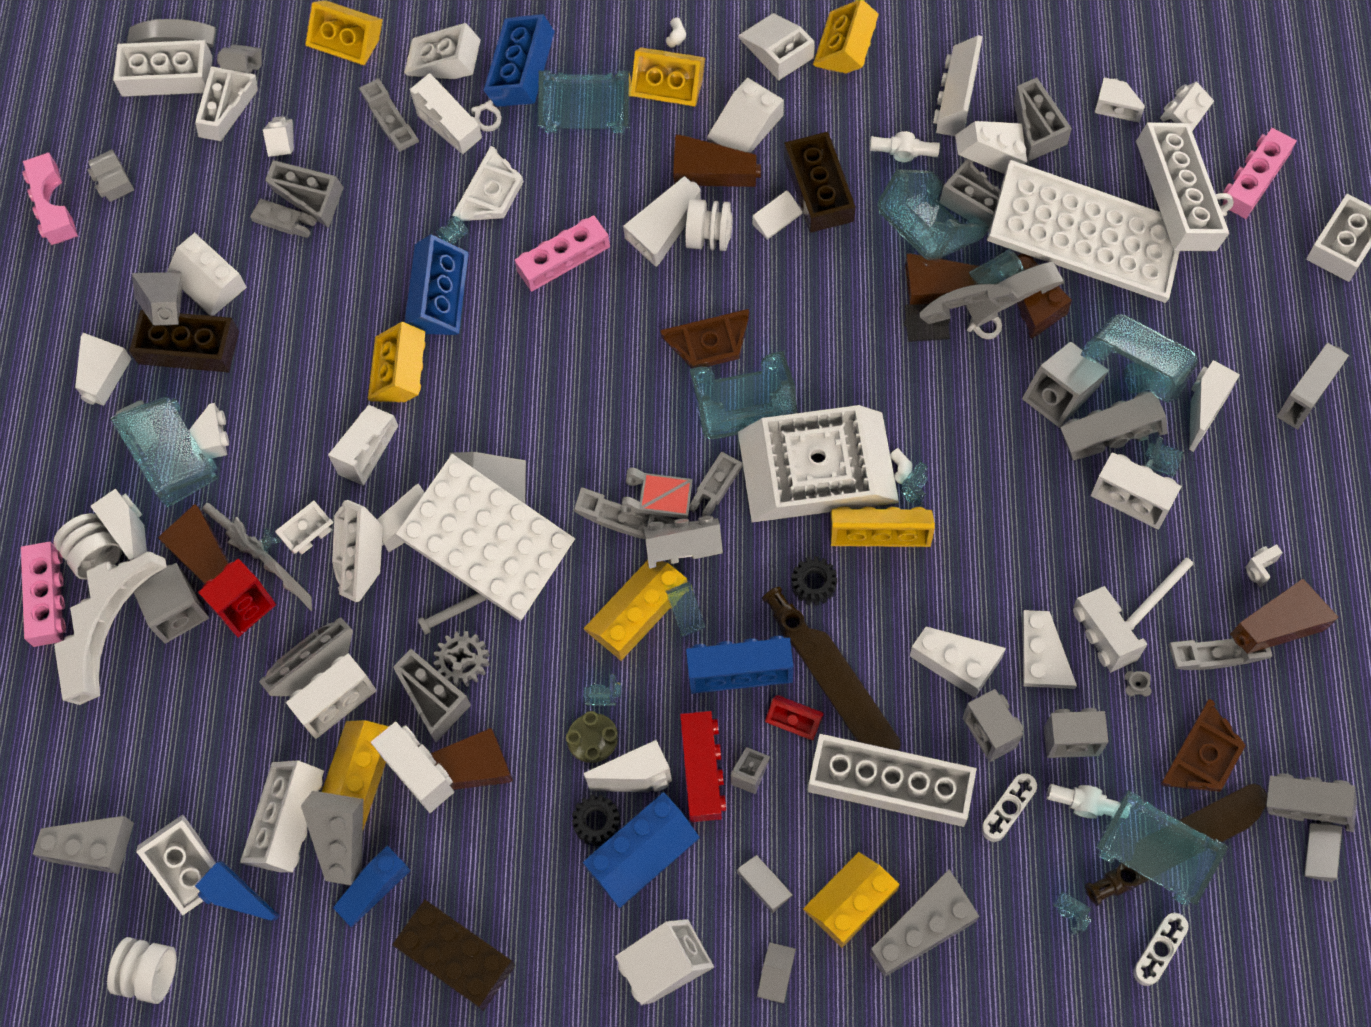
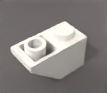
(279, 136)
(209, 432)

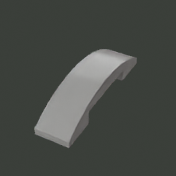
(171, 30)
(388, 116)
(1026, 283)
(940, 308)
(609, 514)
(1212, 654)

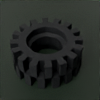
(814, 595)
(596, 804)

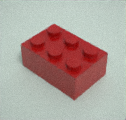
(237, 597)

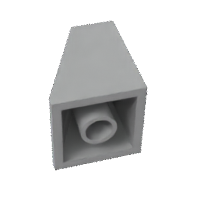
(1064, 384)
(170, 603)

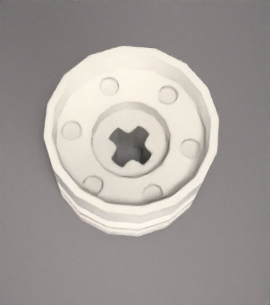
(708, 225)
(86, 543)
(141, 970)

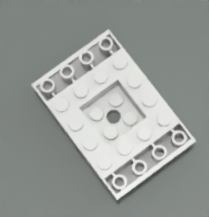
(788, 483)

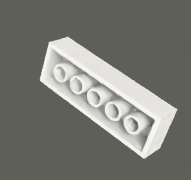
(1182, 187)
(892, 780)

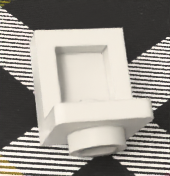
(1262, 559)

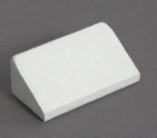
(776, 215)

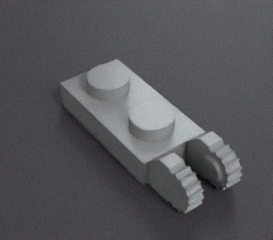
(282, 218)
(716, 483)

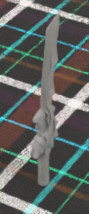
(239, 539)

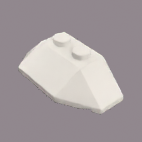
(356, 549)

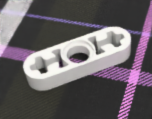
(992, 818)
(1177, 936)

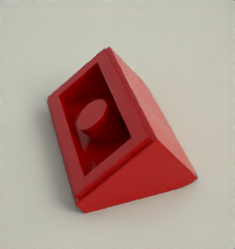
(794, 717)

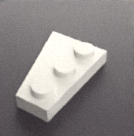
(1043, 653)

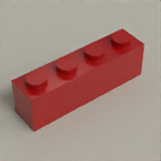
(701, 766)

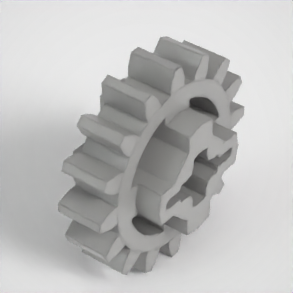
(454, 651)

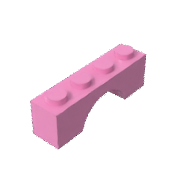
(43, 178)

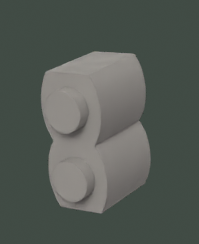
(240, 58)
(110, 176)

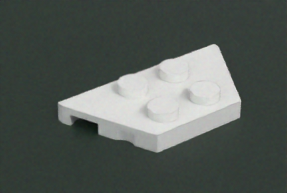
(490, 190)

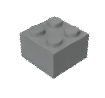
(993, 725)
(1075, 733)

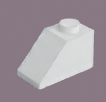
(1119, 101)

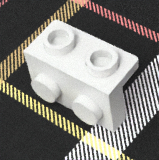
(1188, 105)
(304, 528)

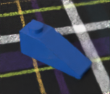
(371, 886)
(228, 890)

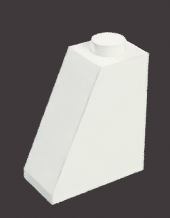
(99, 368)
(396, 516)

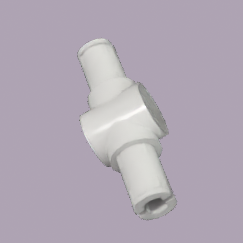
(904, 146)
(1085, 800)

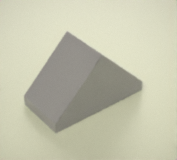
(749, 770)
(776, 972)

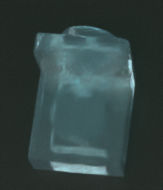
(1163, 457)
(914, 482)
(600, 695)
(1072, 908)

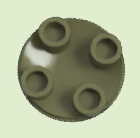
(592, 737)

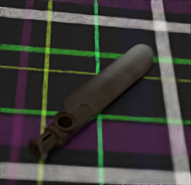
(834, 676)
(1217, 821)

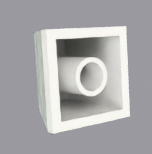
(663, 961)

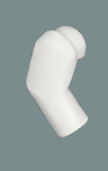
(677, 35)
(904, 465)

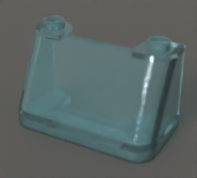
(584, 101)
(915, 213)
(1163, 356)
(740, 400)
(165, 449)
(1161, 848)

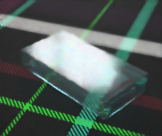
(685, 609)

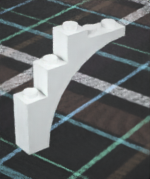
(81, 653)

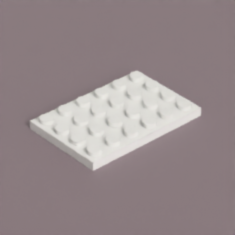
(485, 537)

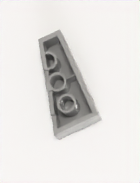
(1115, 426)
(932, 920)

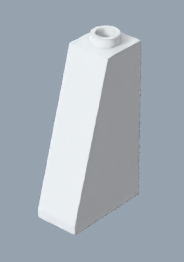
(662, 221)

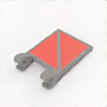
(659, 495)

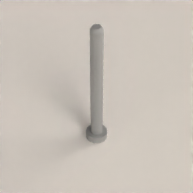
(446, 614)

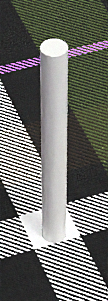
(1160, 591)

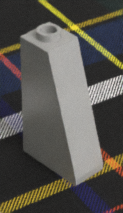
(159, 296)
(1312, 385)

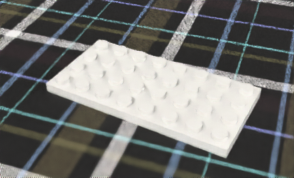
(1084, 231)

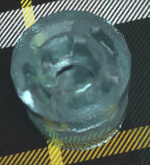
(452, 231)

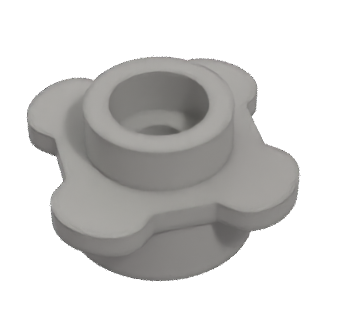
(1141, 677)

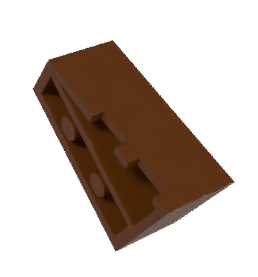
(1041, 309)

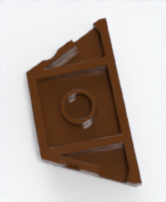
(709, 340)
(1206, 753)

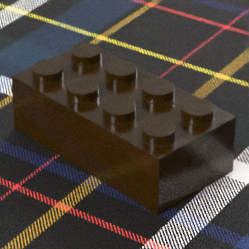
(819, 182)
(193, 343)
(454, 955)

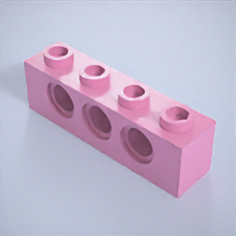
(1259, 172)
(556, 264)
(33, 561)

